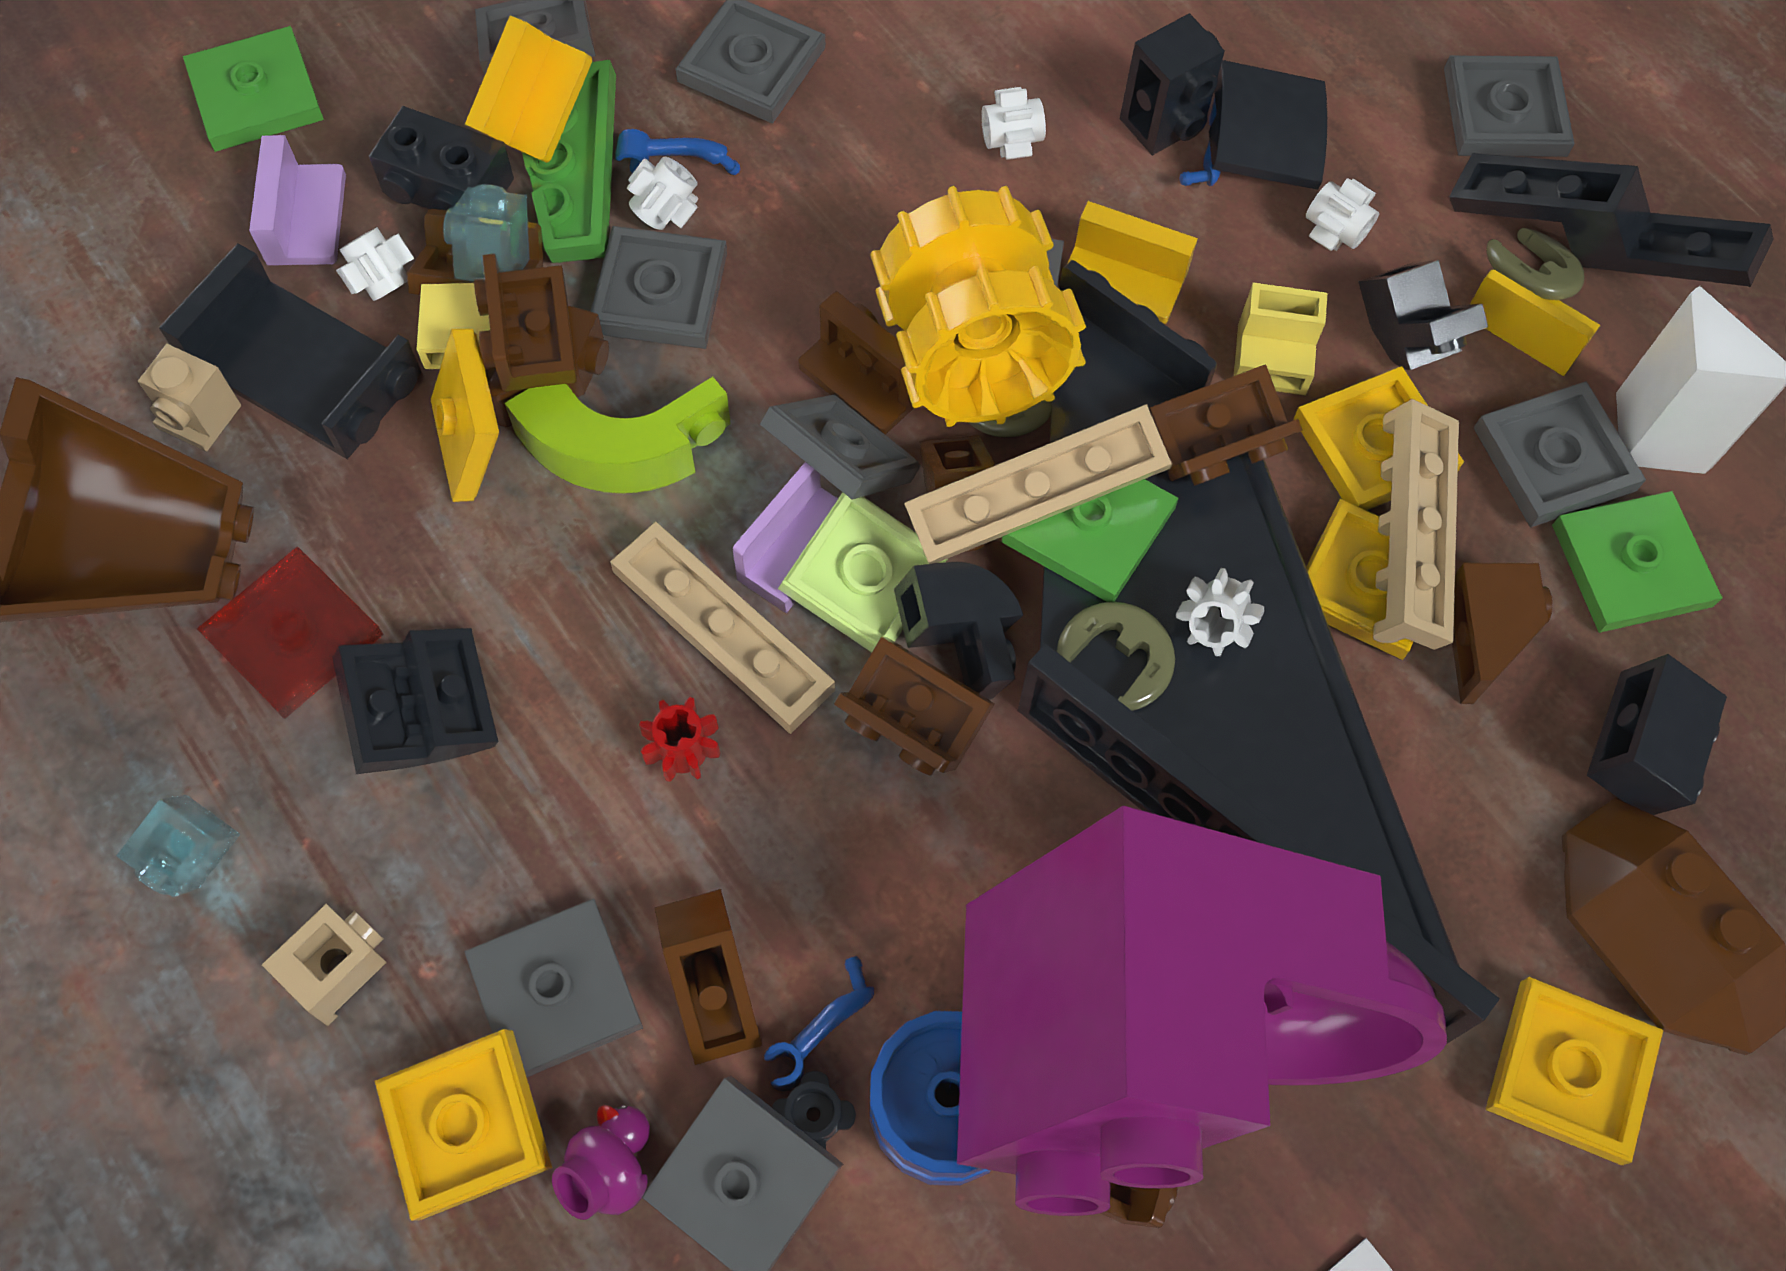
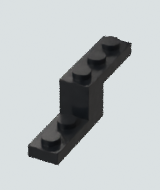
(1611, 219)

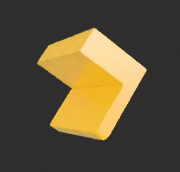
(529, 90)
(1134, 256)
(1534, 325)

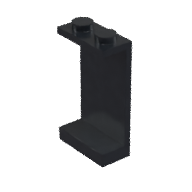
(291, 354)

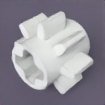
(1013, 123)
(662, 193)
(1342, 214)
(375, 264)
(1205, 618)

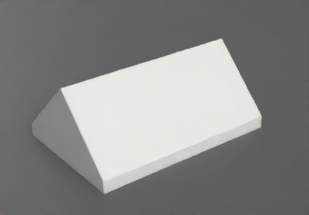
(1697, 388)

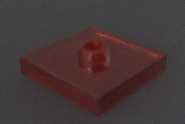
(287, 631)

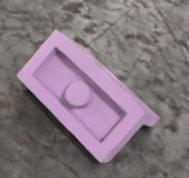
(296, 207)
(780, 536)

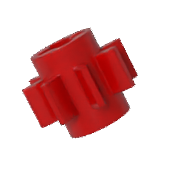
(670, 725)

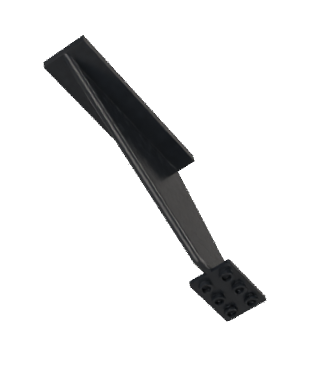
(1242, 739)

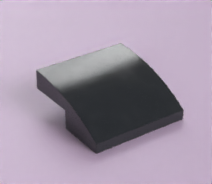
(1269, 125)
(414, 700)

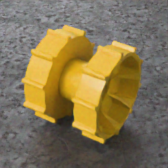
(977, 307)

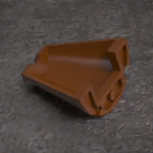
(108, 516)

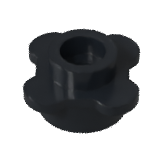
(816, 1093)

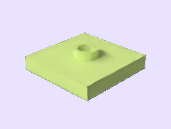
(853, 568)

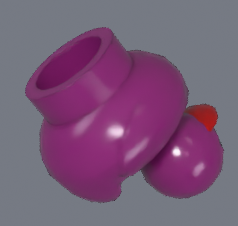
(601, 1165)

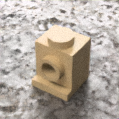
(188, 397)
(304, 961)

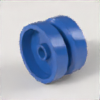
(903, 1106)

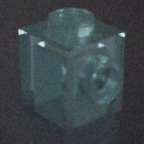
(487, 223)
(177, 846)

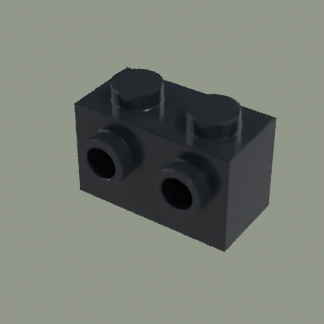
(1171, 84)
(436, 161)
(1657, 736)

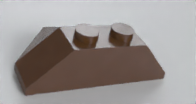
(1674, 929)

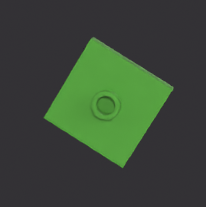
(252, 88)
(1099, 540)
(1636, 561)

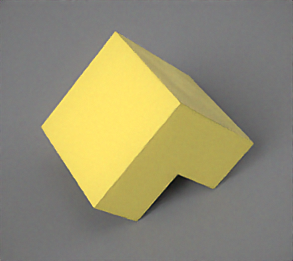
(444, 309)
(1281, 331)

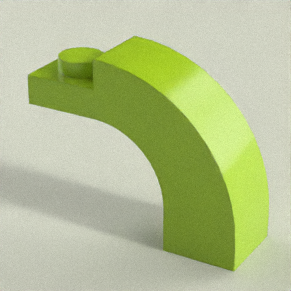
(618, 452)

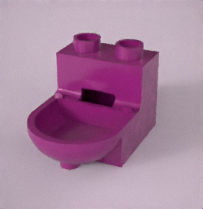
(1152, 994)

